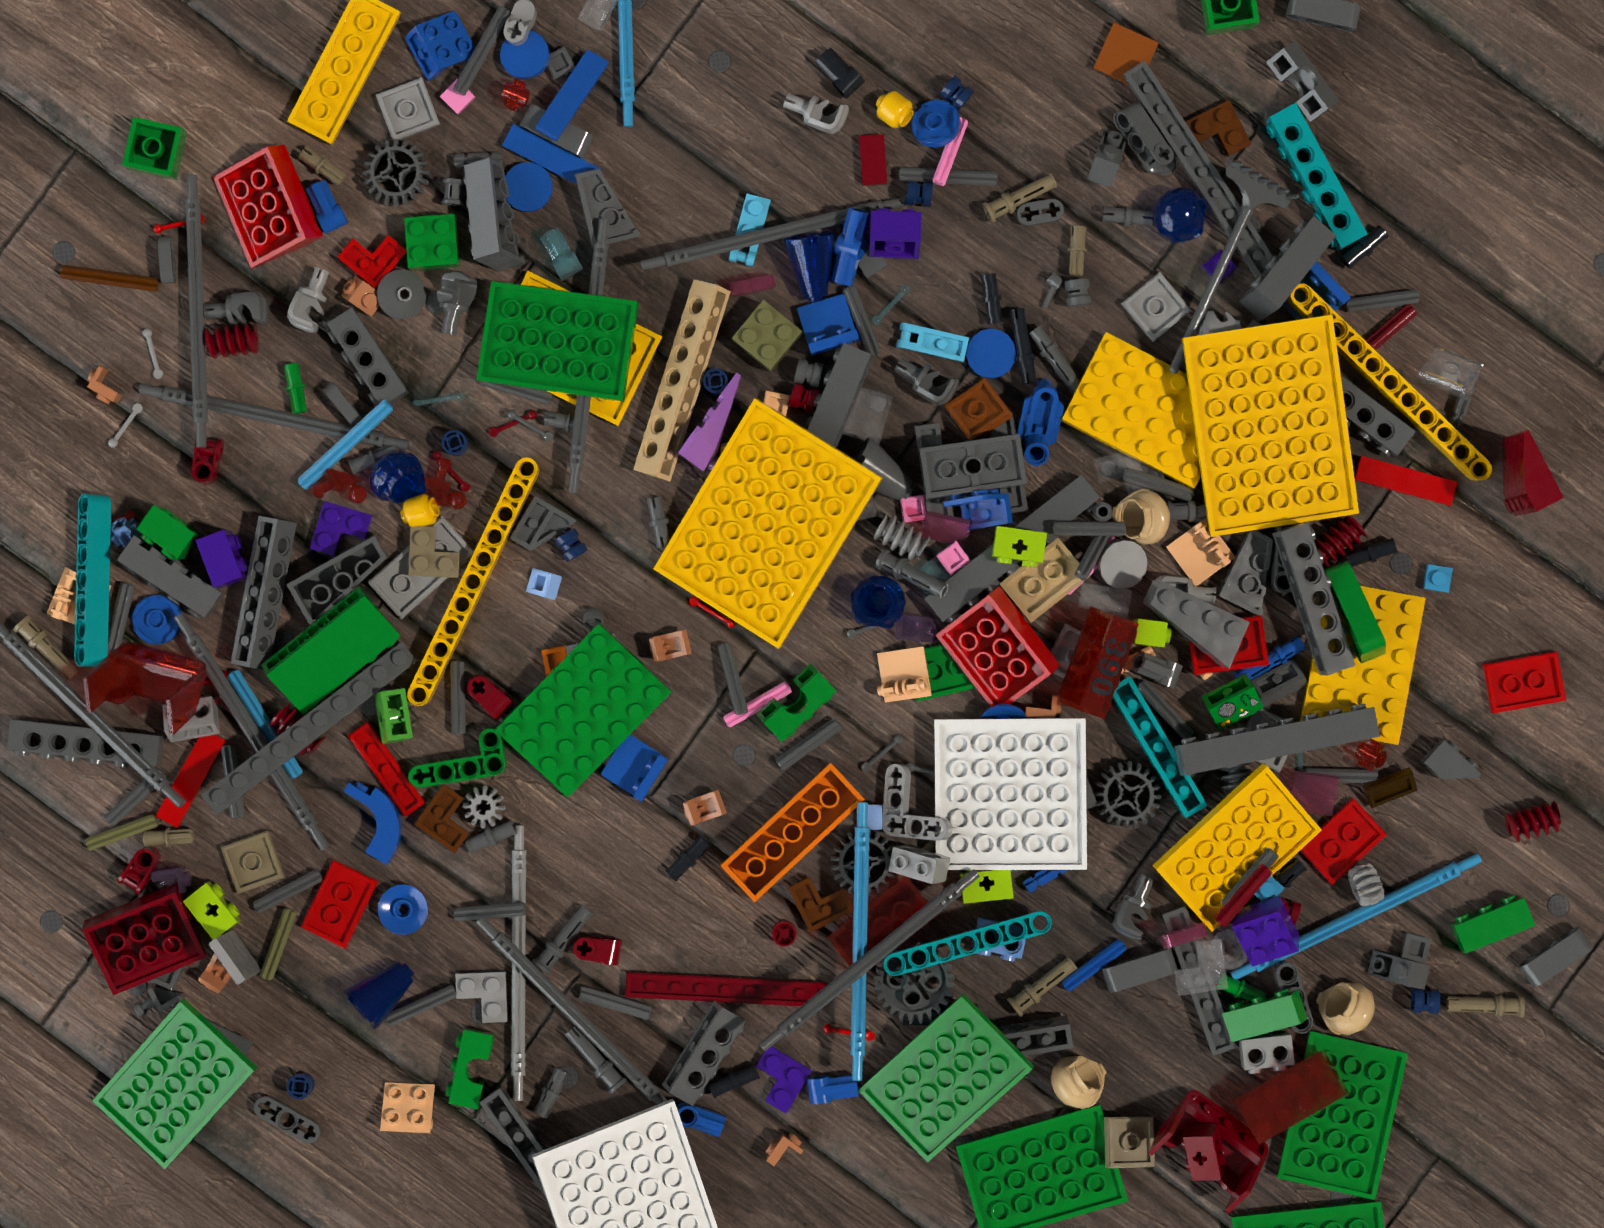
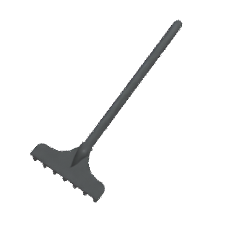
(1255, 192)

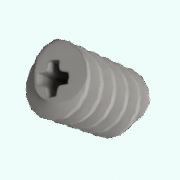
(901, 537)

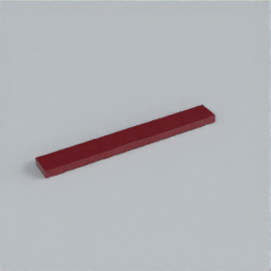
(720, 988)

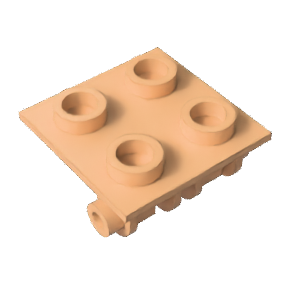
(1199, 553)
(64, 599)
(903, 674)
(407, 1107)

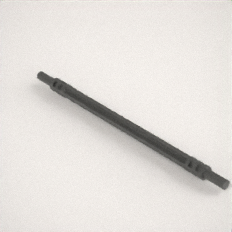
(744, 240)
(196, 305)
(583, 403)
(272, 416)
(93, 719)
(250, 729)
(868, 960)
(571, 1011)

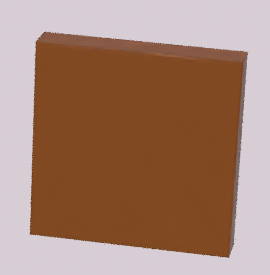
(1123, 51)
(978, 410)

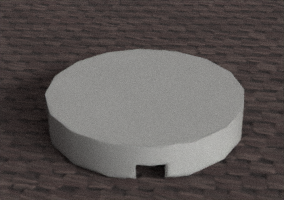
(1122, 563)

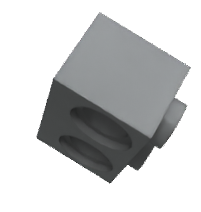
(197, 725)
(919, 864)
(1266, 1045)

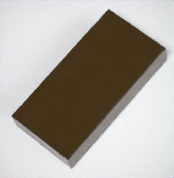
(1390, 787)

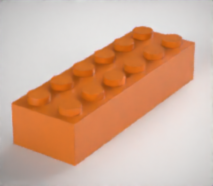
(792, 832)

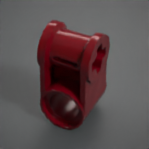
(209, 458)
(493, 700)
(137, 873)
(603, 951)

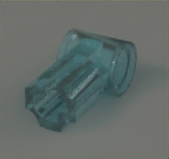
(562, 257)

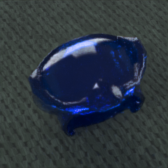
(1180, 215)
(397, 477)
(888, 596)

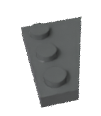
(601, 203)
(1247, 574)

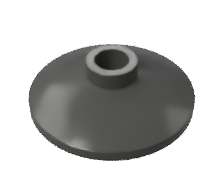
(389, 294)

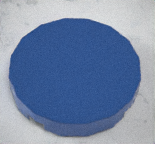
(526, 59)
(935, 123)
(528, 187)
(990, 353)
(155, 619)

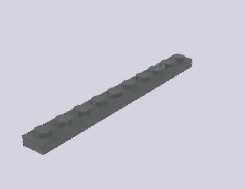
(1196, 164)
(308, 728)

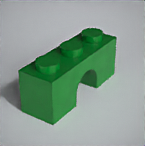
(785, 719)
(464, 1089)

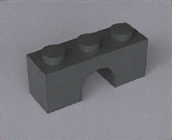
(1296, 67)

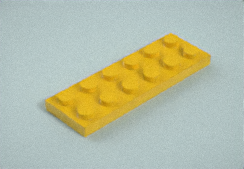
(343, 68)

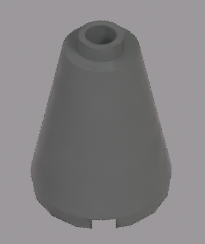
(895, 481)

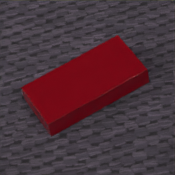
(873, 160)

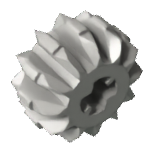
(489, 813)
(1366, 884)

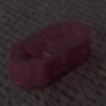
(751, 285)
(1183, 935)

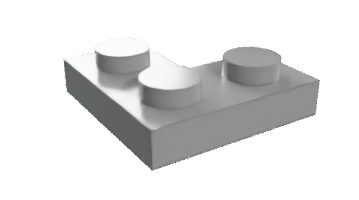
(490, 988)

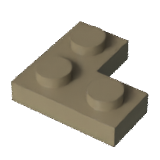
(425, 560)

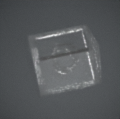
(1450, 373)

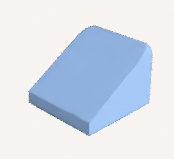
(543, 584)
(874, 818)

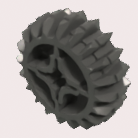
(402, 193)
(1145, 783)
(847, 865)

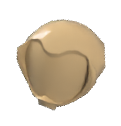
(1144, 516)
(1346, 1007)
(1078, 1081)

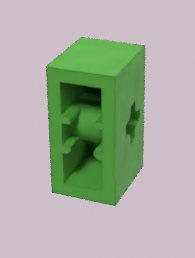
(393, 716)

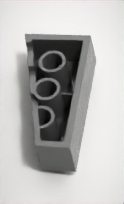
(491, 216)
(1287, 268)
(171, 577)
(334, 579)
(1200, 622)

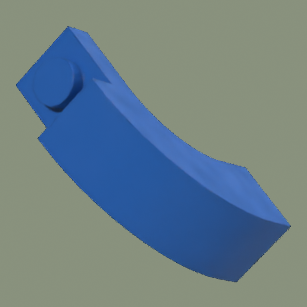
(387, 818)

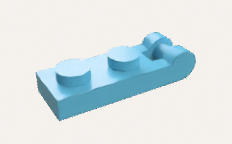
(751, 219)
(933, 342)

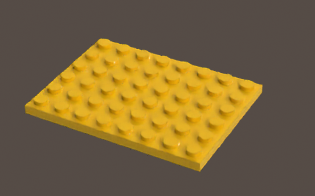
(1270, 425)
(767, 523)

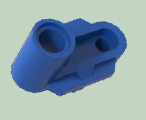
(1040, 422)

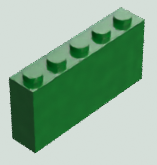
(331, 650)

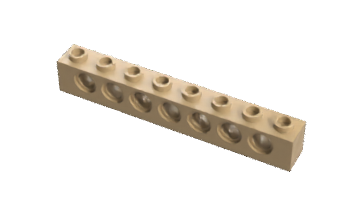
(682, 380)

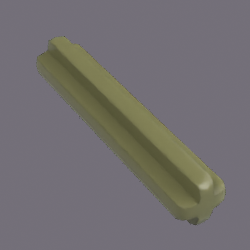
(121, 832)
(278, 944)

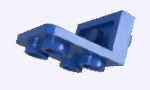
(983, 508)

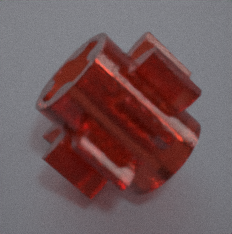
(515, 94)
(1371, 754)

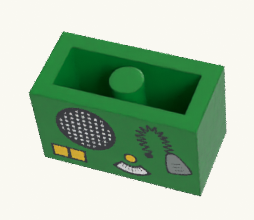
(1232, 702)

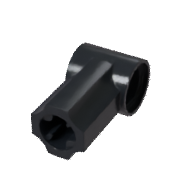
(843, 77)

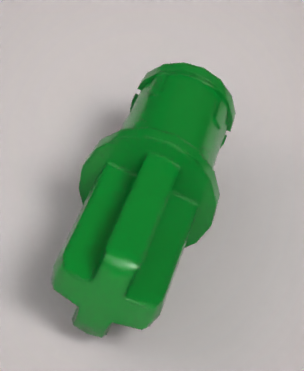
(295, 388)
(1242, 990)

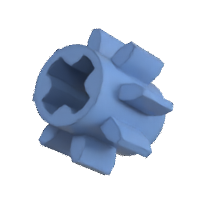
(123, 531)

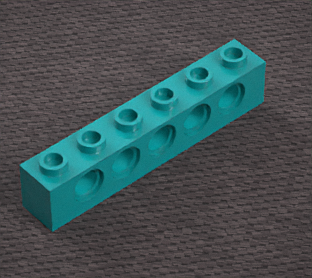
(1317, 163)
(1157, 747)

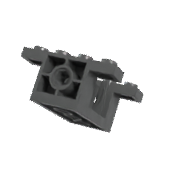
(946, 472)

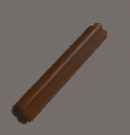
(109, 278)

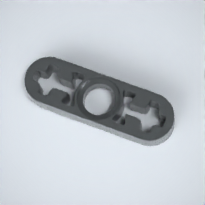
(300, 1135)

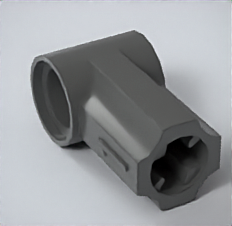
(1161, 670)

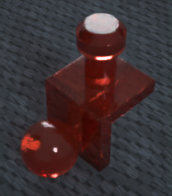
(342, 482)
(441, 488)

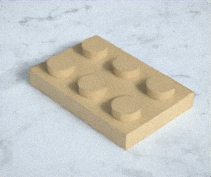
(1041, 587)

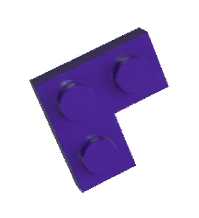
(334, 521)
(789, 1075)

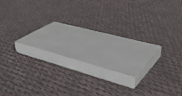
(407, 592)
(235, 957)

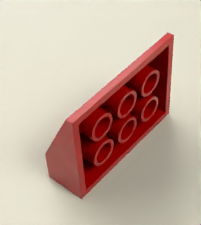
(267, 205)
(998, 649)

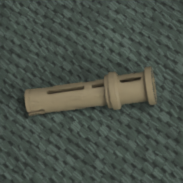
(1009, 202)
(39, 640)
(1032, 993)
(1498, 1005)

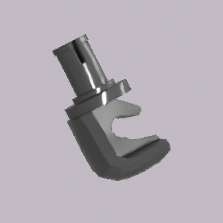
(455, 298)
(234, 307)
(923, 382)
(1133, 905)

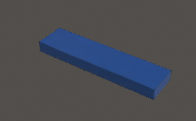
(572, 95)
(545, 154)

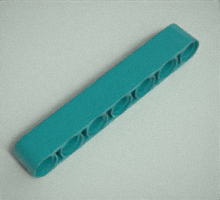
(92, 579)
(977, 935)

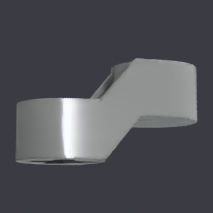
(520, 22)

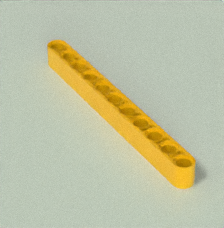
(1400, 387)
(463, 589)

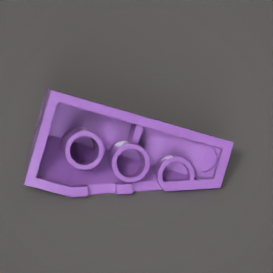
(706, 439)

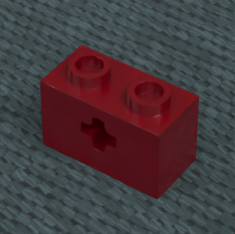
(1204, 1152)

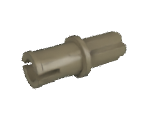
(322, 166)
(1077, 250)
(168, 837)

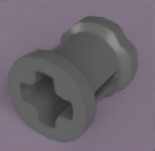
(453, 192)

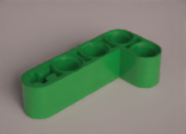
(1356, 612)
(457, 765)

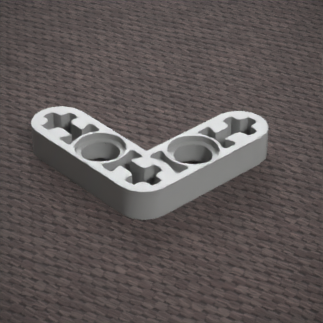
(900, 813)

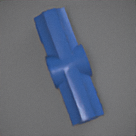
(850, 246)

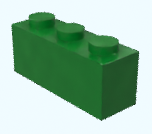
(1492, 923)
(1264, 1014)

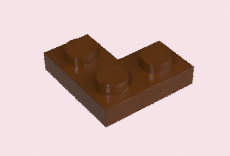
(1221, 122)
(437, 822)
(817, 910)

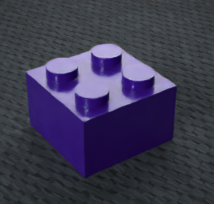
(895, 234)
(223, 558)
(1266, 931)

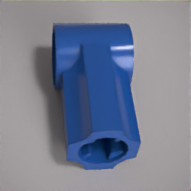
(328, 211)
(825, 1088)
(703, 1119)

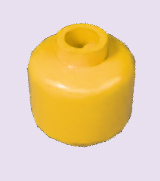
(894, 109)
(420, 511)

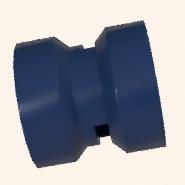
(960, 96)
(913, 192)
(718, 383)
(458, 445)
(568, 539)
(1425, 1001)
(305, 1084)

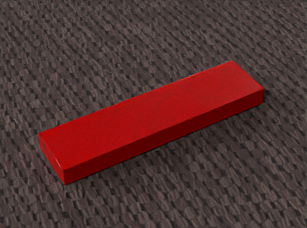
(1405, 481)
(386, 769)
(191, 778)

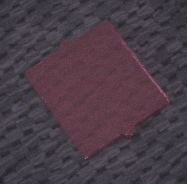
(945, 528)
(1315, 792)

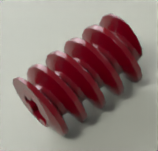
(232, 341)
(1339, 539)
(286, 719)
(1533, 821)

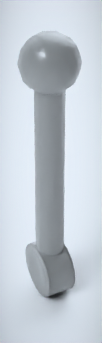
(147, 333)
(137, 409)

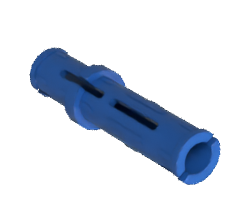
(1278, 655)

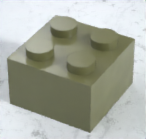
(767, 336)

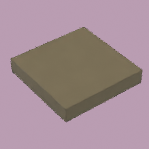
(253, 862)
(1128, 1141)

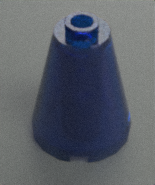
(811, 263)
(380, 992)

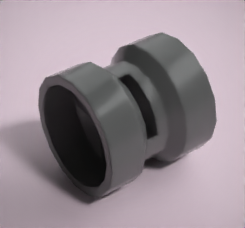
(1076, 298)
(808, 372)

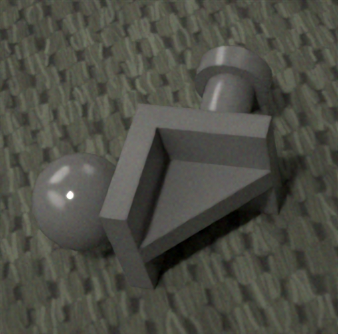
(160, 998)

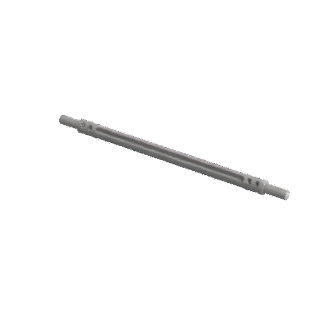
(518, 978)

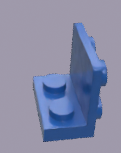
(440, 44)
(1324, 286)
(827, 324)
(634, 767)

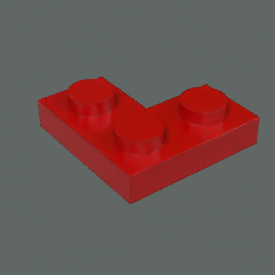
(376, 265)

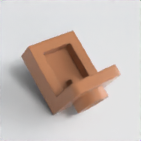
(361, 295)
(104, 392)
(669, 646)
(1055, 710)
(704, 807)
(215, 975)
(776, 1149)

